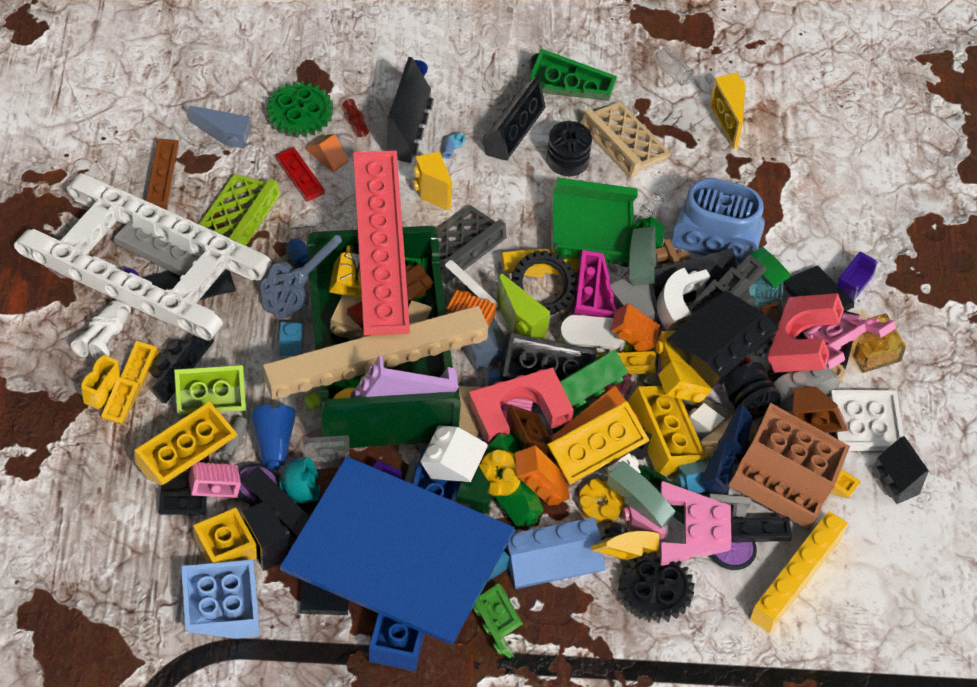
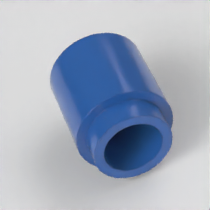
(297, 252)

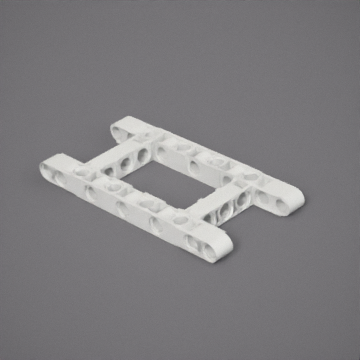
(171, 306)

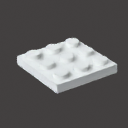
(871, 418)

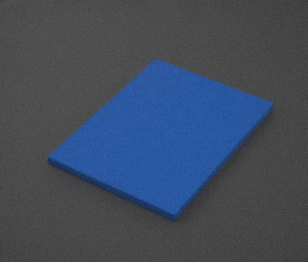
(398, 550)

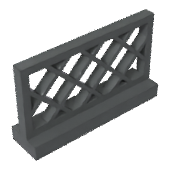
(469, 250)

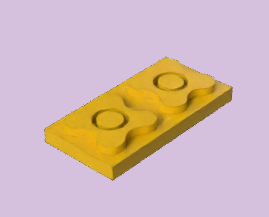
(598, 443)

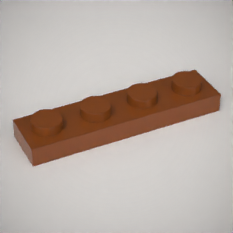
(163, 172)

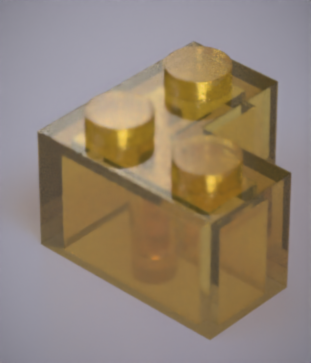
(879, 352)

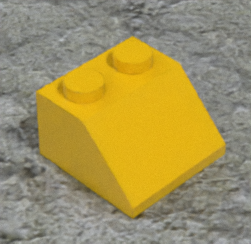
(432, 180)

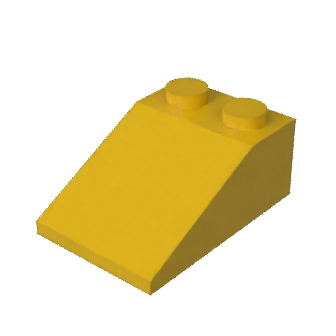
(728, 105)

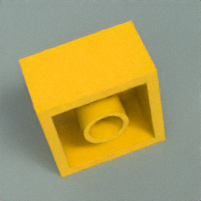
(225, 538)

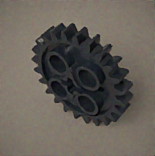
(677, 591)

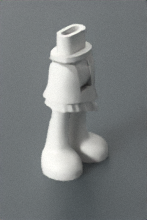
(104, 325)

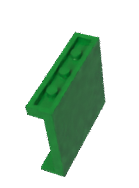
(592, 219)

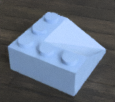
(221, 599)

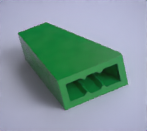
(523, 504)

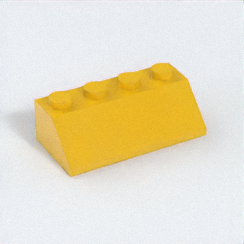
(672, 432)
(183, 444)

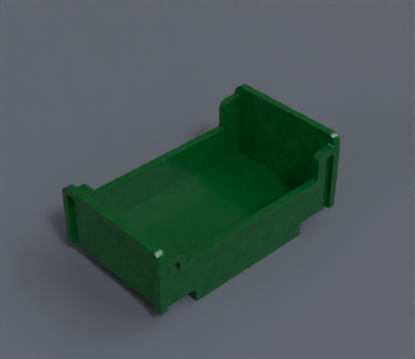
(392, 417)

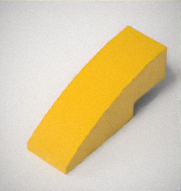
(629, 545)

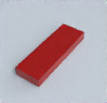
(300, 174)

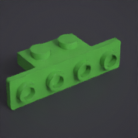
(499, 617)

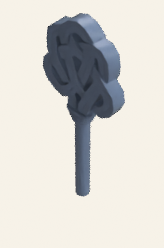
(293, 293)

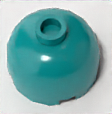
(300, 482)

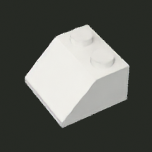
(453, 454)

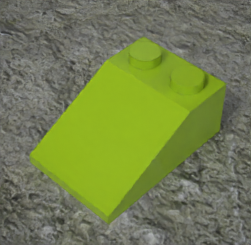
(521, 311)

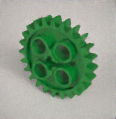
(299, 109)

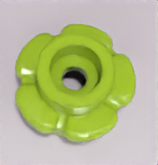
(312, 400)

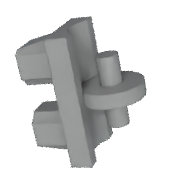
(739, 504)

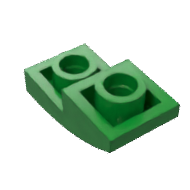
(775, 272)

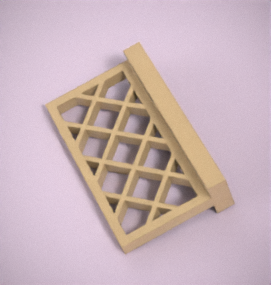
(615, 144)

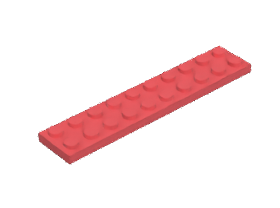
(380, 243)

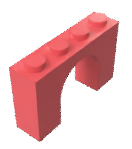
(800, 314)
(540, 387)

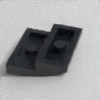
(177, 498)

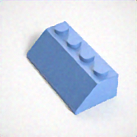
(554, 553)

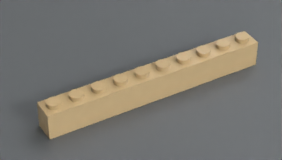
(356, 356)

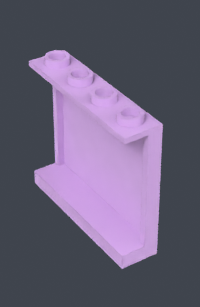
(386, 382)

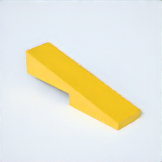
(130, 383)

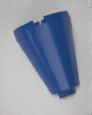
(273, 433)

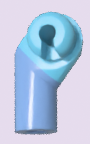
(451, 143)

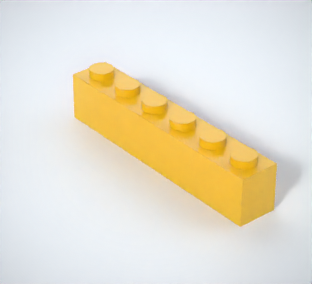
(798, 571)

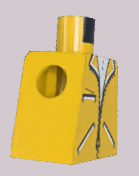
(346, 273)

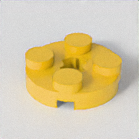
(500, 460)
(600, 490)

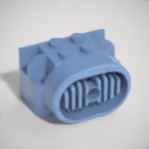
(720, 218)

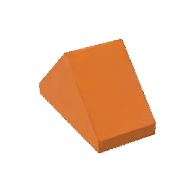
(328, 151)

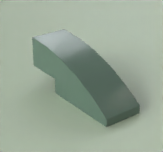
(642, 256)
(640, 494)

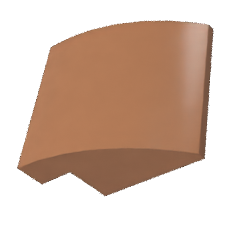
(789, 466)

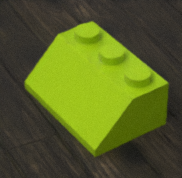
(218, 385)

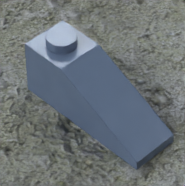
(223, 126)

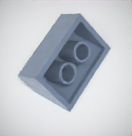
(488, 351)

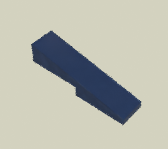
(732, 443)

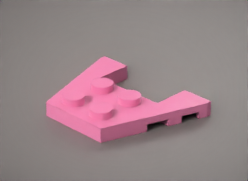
(848, 330)
(705, 525)

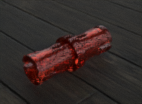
(355, 118)

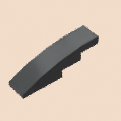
(734, 281)

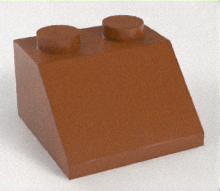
(818, 410)

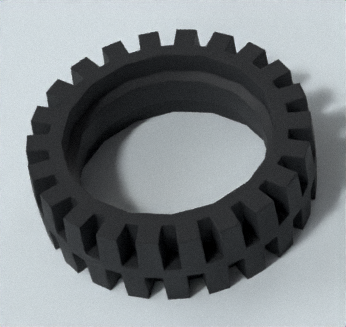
(557, 263)

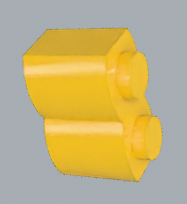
(100, 381)

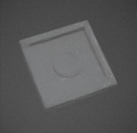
(326, 451)

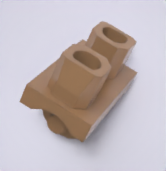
(670, 255)

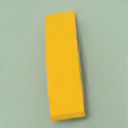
(512, 258)

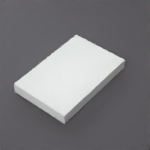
(469, 282)

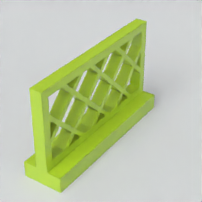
(252, 216)

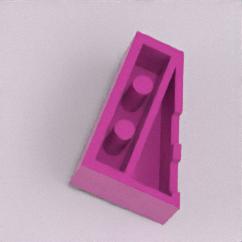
(593, 288)

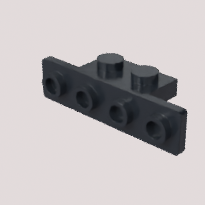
(177, 355)

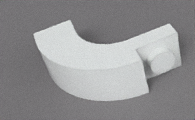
(670, 304)

